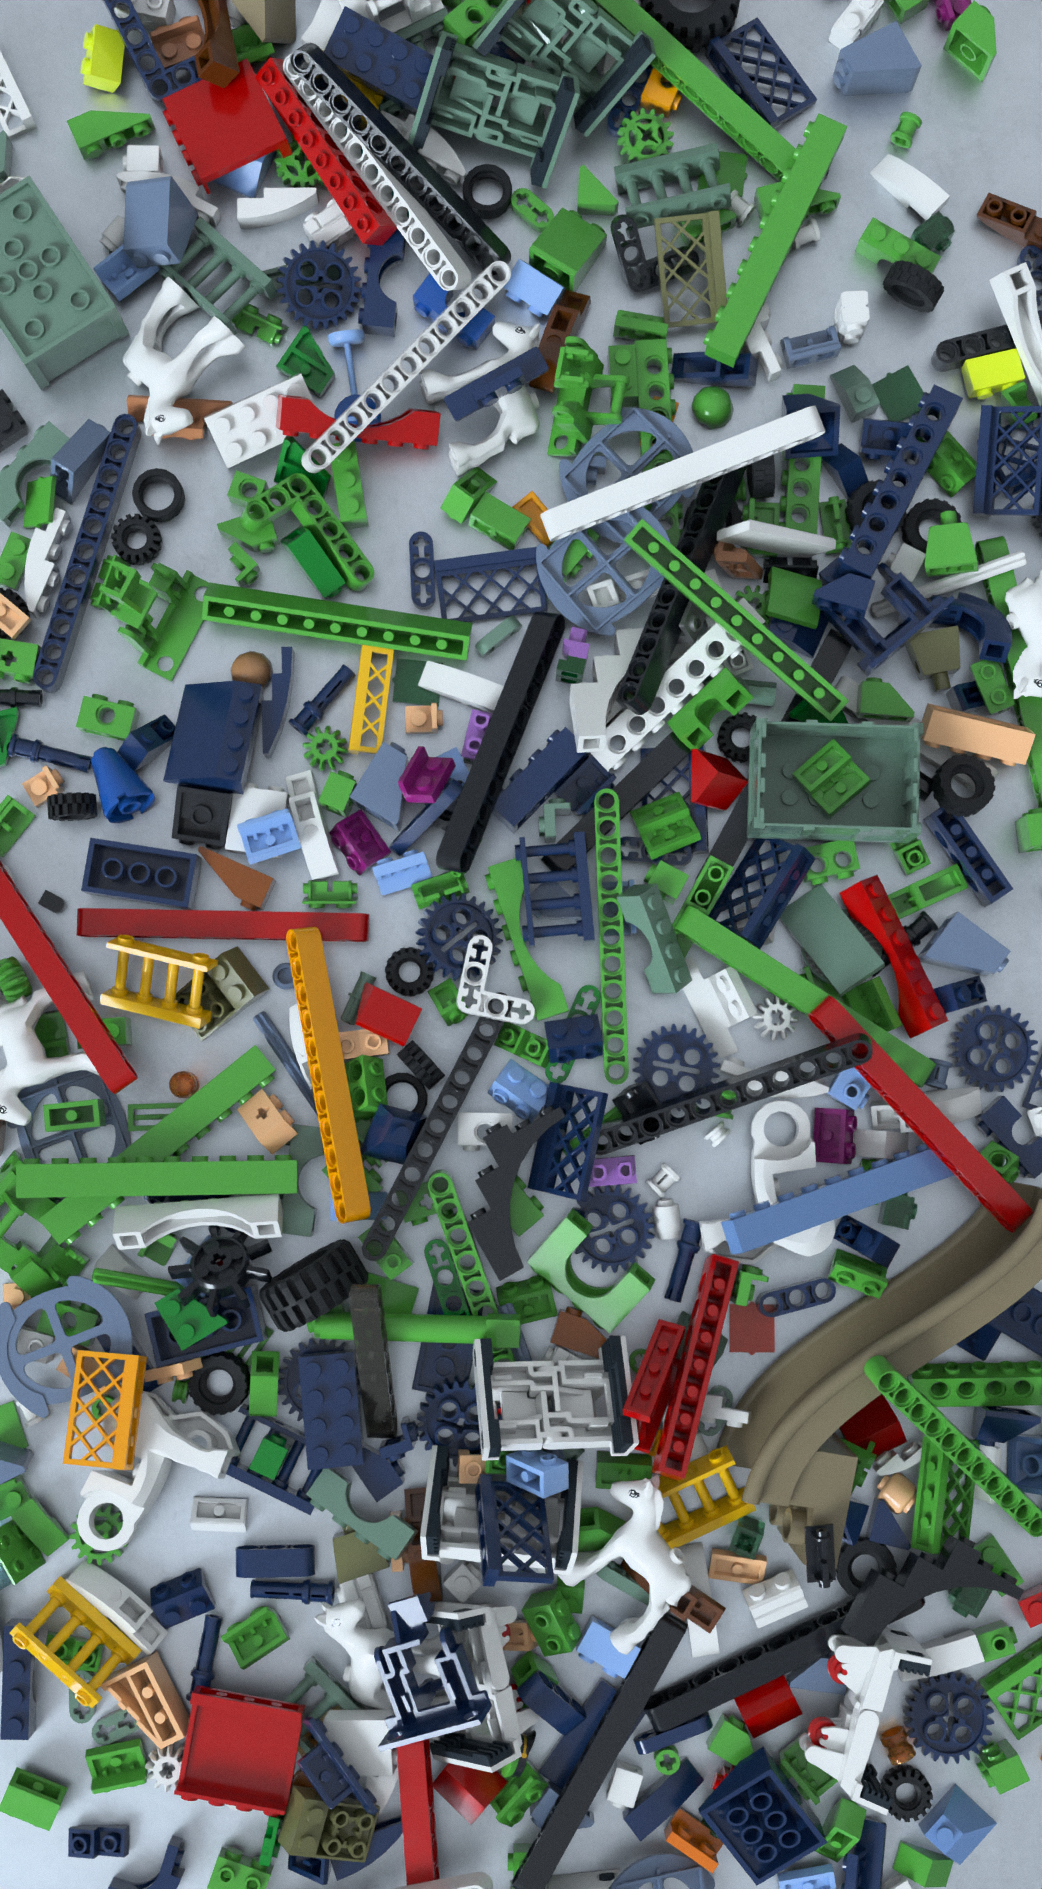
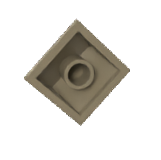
(270, 19)

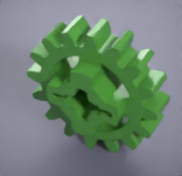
(638, 131)
(306, 178)
(107, 1527)

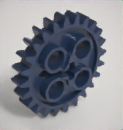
(320, 259)
(444, 918)
(680, 1042)
(1016, 1058)
(620, 1251)
(292, 1378)
(464, 1398)
(972, 1717)

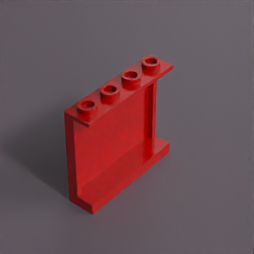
(224, 125)
(240, 1750)

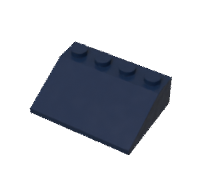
(215, 735)
(762, 1817)

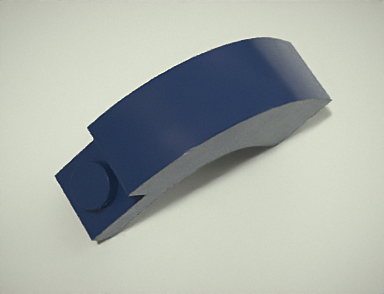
(983, 622)
(169, 1874)

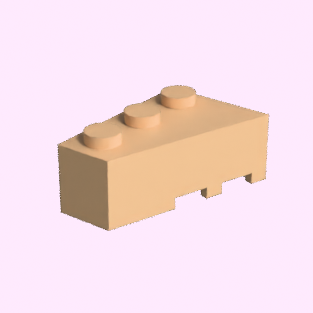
(151, 1699)

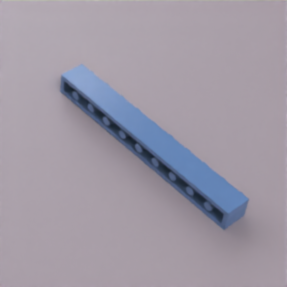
(833, 1200)

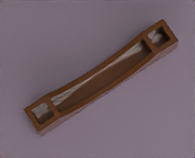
(217, 57)

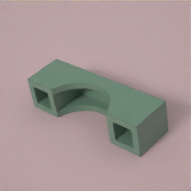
(37, 453)
(645, 909)
(297, 1213)
(332, 1493)

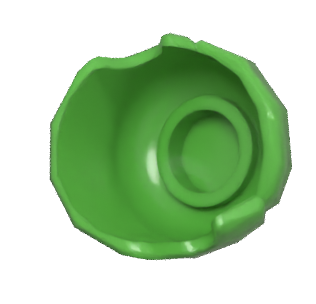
(712, 407)

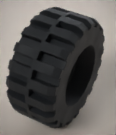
(695, 28)
(313, 1285)

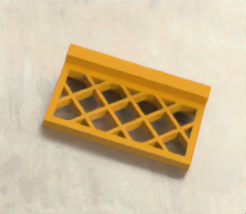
(127, 1416)

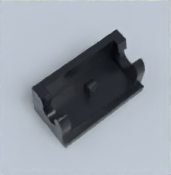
(634, 1099)

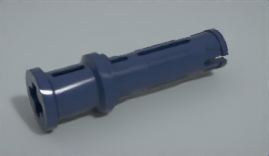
(314, 709)
(37, 751)
(687, 1248)
(306, 1591)
(204, 1672)

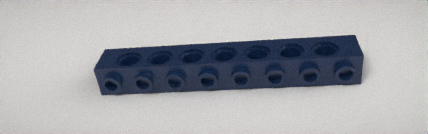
(944, 407)

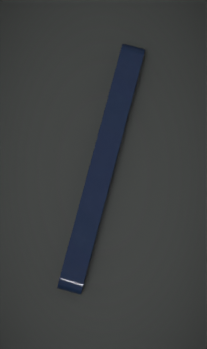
(87, 540)

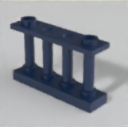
(580, 900)
(279, 1486)

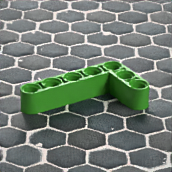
(315, 524)

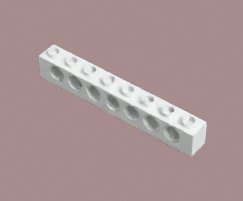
(673, 703)

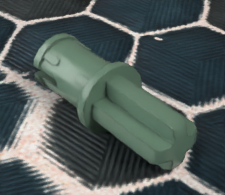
(351, 1010)

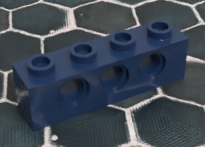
(970, 855)

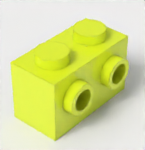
(103, 58)
(992, 373)

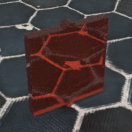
(750, 1329)

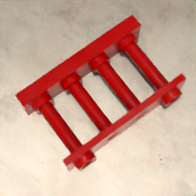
(654, 1382)

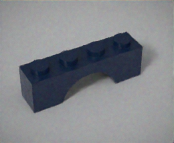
(379, 311)
(18, 1704)

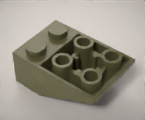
(226, 990)
(324, 1833)

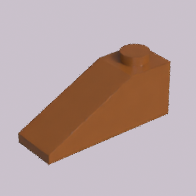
(244, 882)
(577, 1333)

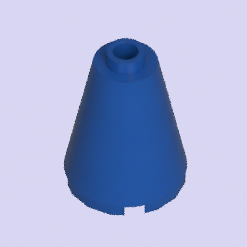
(119, 786)

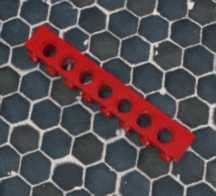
(334, 169)
(695, 1367)

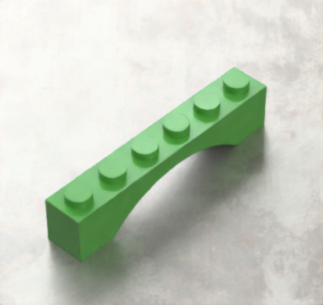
(543, 991)

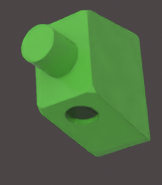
(950, 547)

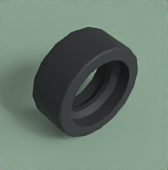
(487, 171)
(158, 475)
(417, 1085)

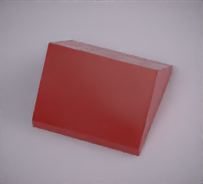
(714, 780)
(386, 1014)
(877, 1424)
(768, 1706)
(468, 1789)

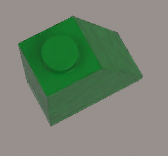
(313, 562)

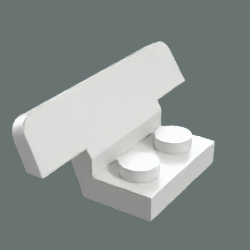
(718, 1004)

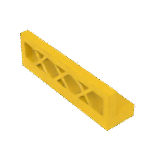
(360, 699)

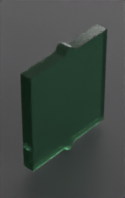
(899, 394)
(406, 684)

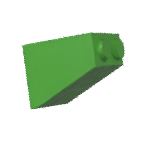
(567, 249)

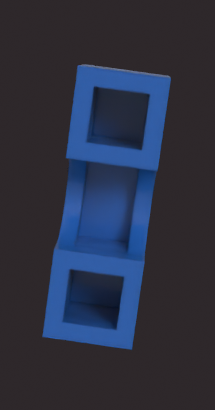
(433, 300)

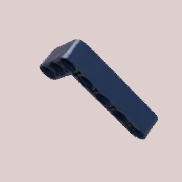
(146, 48)

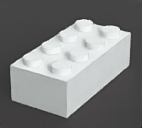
(250, 423)

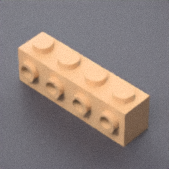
(977, 735)

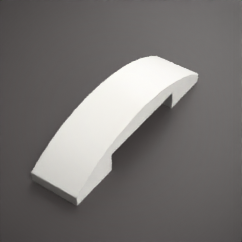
(609, 593)
(700, 1641)

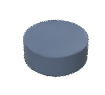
(283, 976)

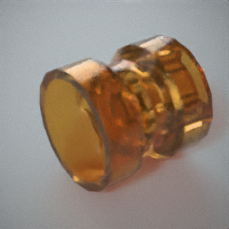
(180, 1084)
(897, 1745)

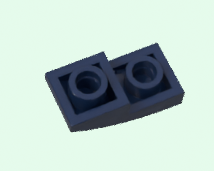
(96, 1840)

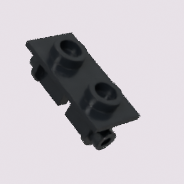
(799, 565)
(820, 1554)

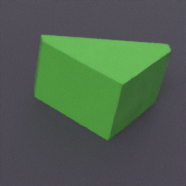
(593, 196)
(922, 1865)

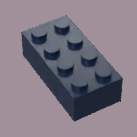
(379, 59)
(536, 783)
(141, 874)
(244, 1328)
(331, 1409)

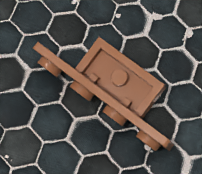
(197, 407)

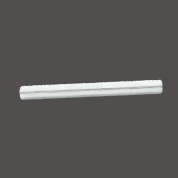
(959, 580)

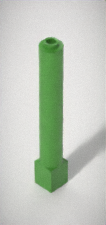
(501, 1328)

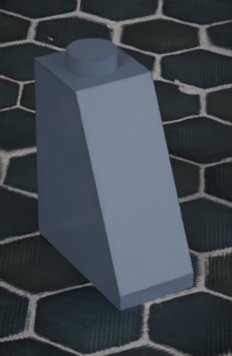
(78, 459)

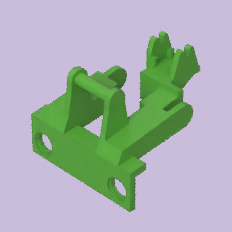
(576, 375)
(178, 624)
(57, 1260)

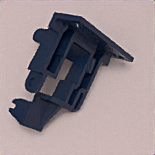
(914, 617)
(411, 1703)

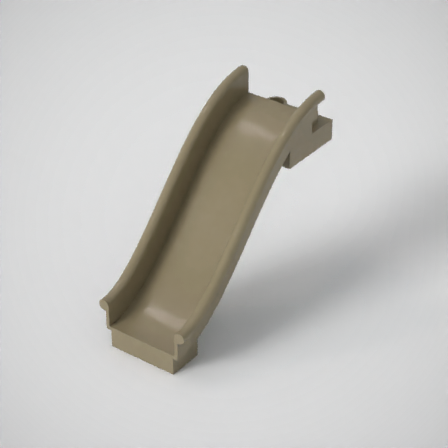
(822, 1381)

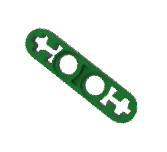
(591, 1006)
(454, 1287)

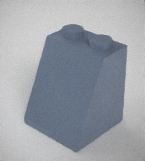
(877, 64)
(157, 222)
(379, 788)
(964, 948)

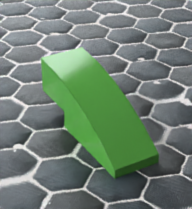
(928, 891)

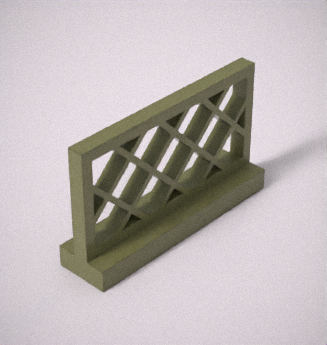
(714, 267)

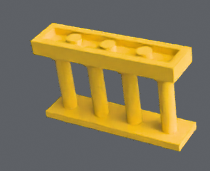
(143, 1001)
(712, 1514)
(101, 1630)

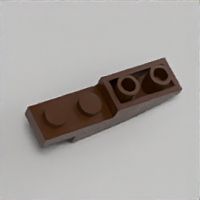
(1012, 220)
(563, 322)
(424, 1573)
(692, 1605)

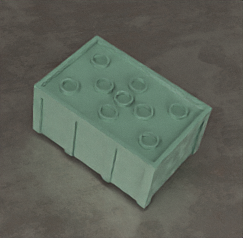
(48, 293)
(879, 813)

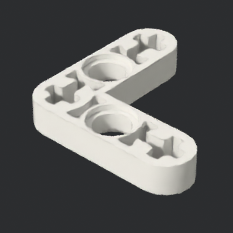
(483, 997)

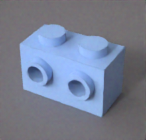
(533, 288)
(849, 1089)
(537, 1472)
(597, 1647)

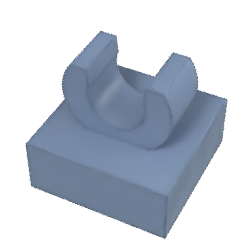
(596, 466)

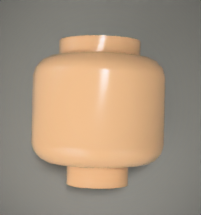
(897, 1493)

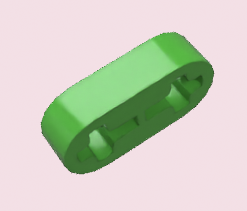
(535, 204)

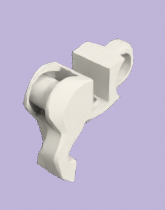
(766, 1161)
(160, 1440)

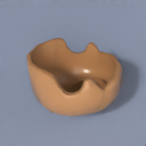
(252, 668)

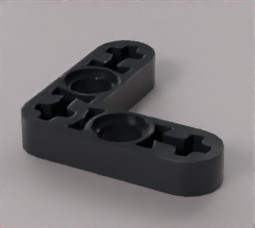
(647, 267)

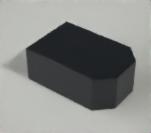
(52, 902)

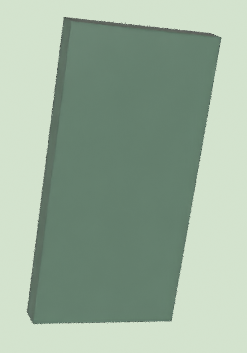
(831, 940)

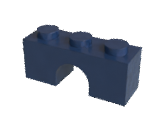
(998, 1121)

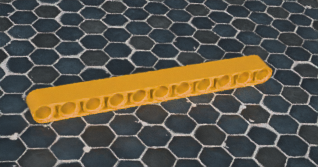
(328, 1075)

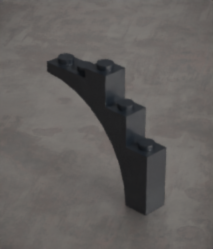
(493, 1226)
(887, 1595)

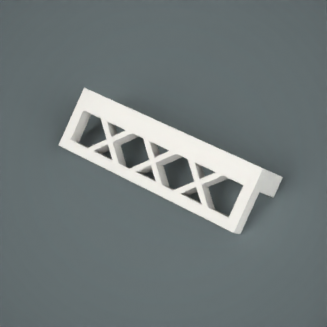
(17, 100)

